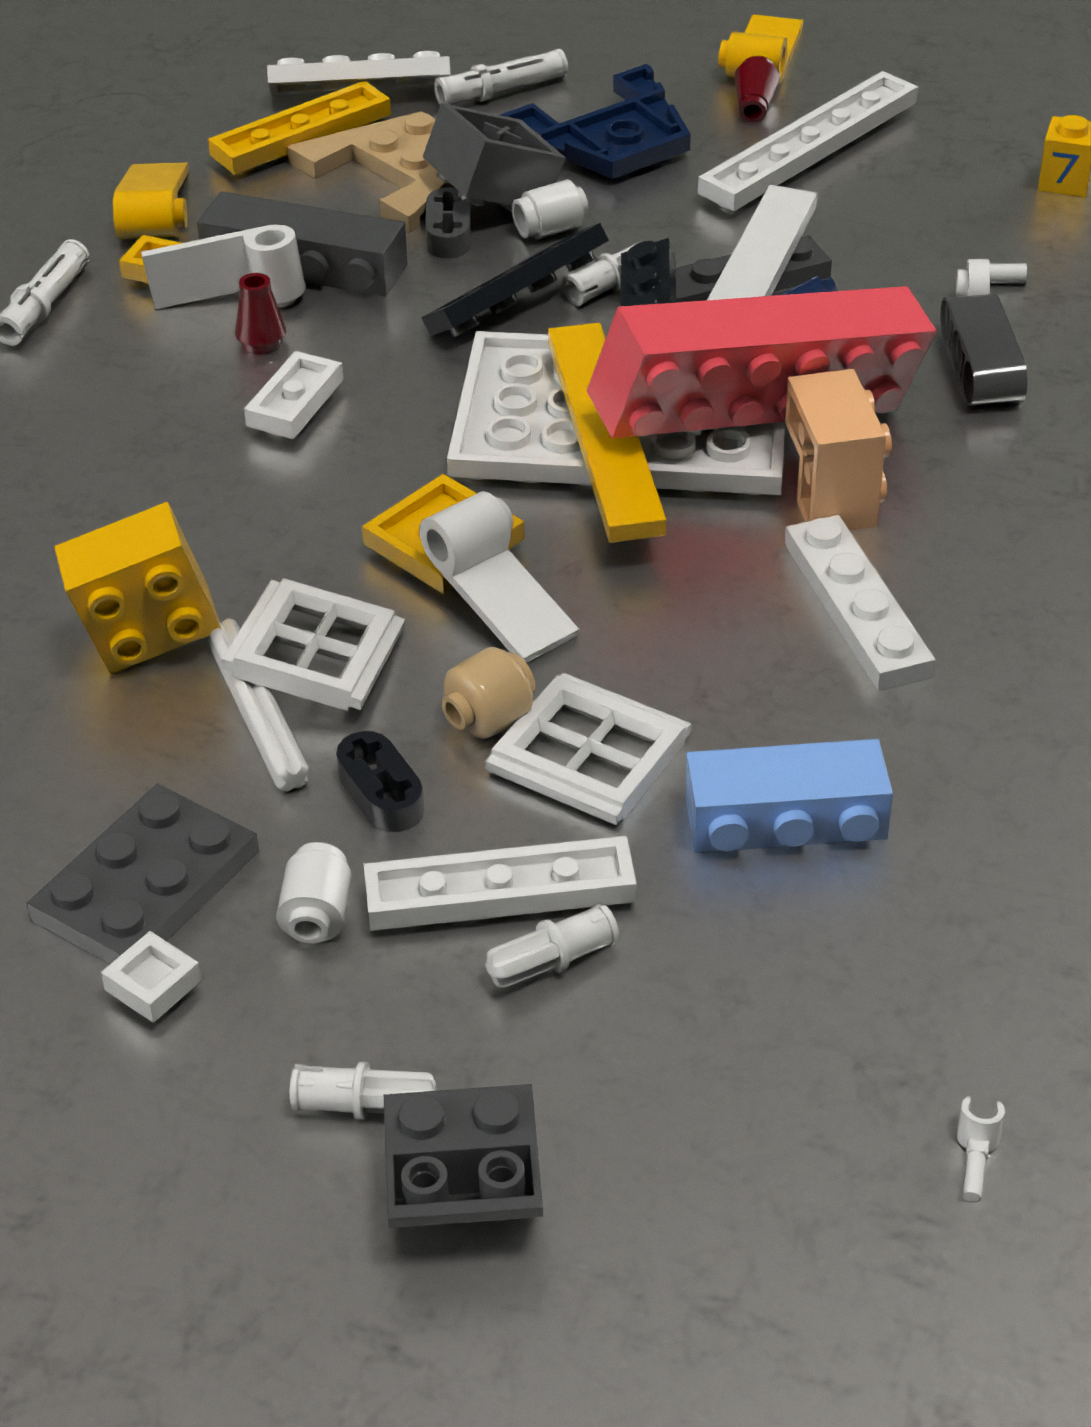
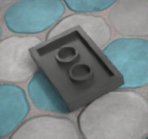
(143, 875)

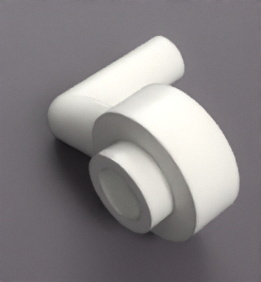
(980, 274)

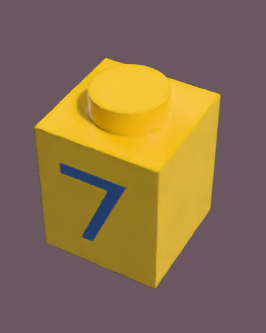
(1066, 156)

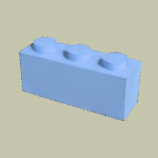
(787, 795)

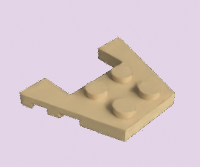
(387, 148)

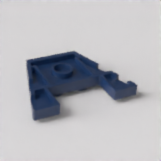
(618, 136)

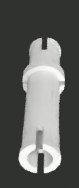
(485, 81)
(33, 301)

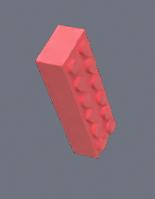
(733, 357)

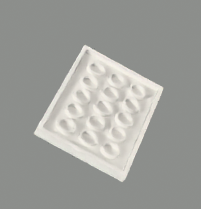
(520, 429)

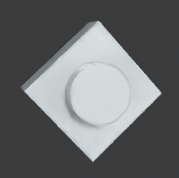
(151, 976)

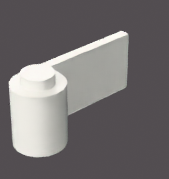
(217, 263)
(472, 553)

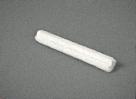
(262, 718)

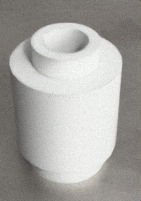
(550, 210)
(314, 893)

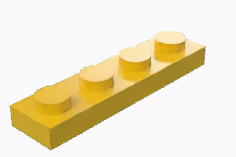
(268, 137)

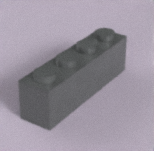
(333, 245)

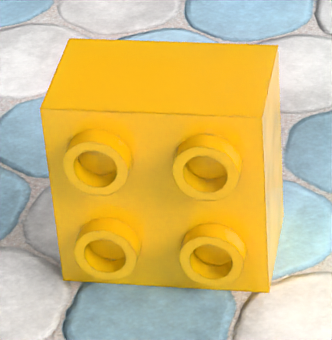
(137, 587)

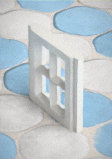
(265, 624)
(564, 783)

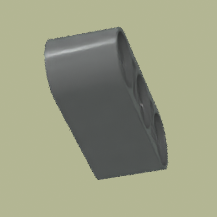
(983, 350)

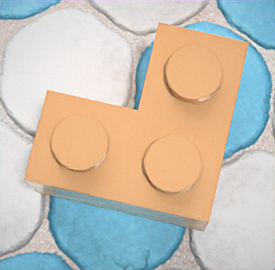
(838, 447)

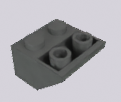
(461, 1156)

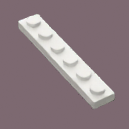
(806, 140)

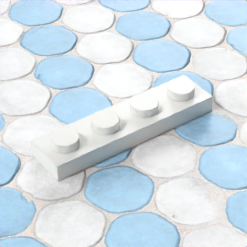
(338, 72)
(859, 603)
(499, 882)

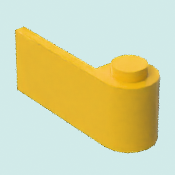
(764, 37)
(149, 201)

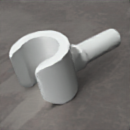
(979, 1138)

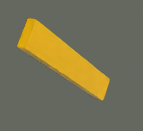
(614, 465)

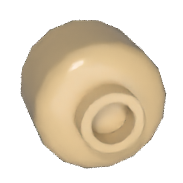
(488, 692)

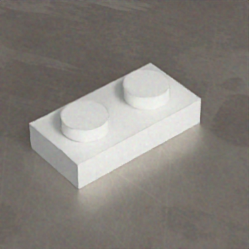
(293, 394)

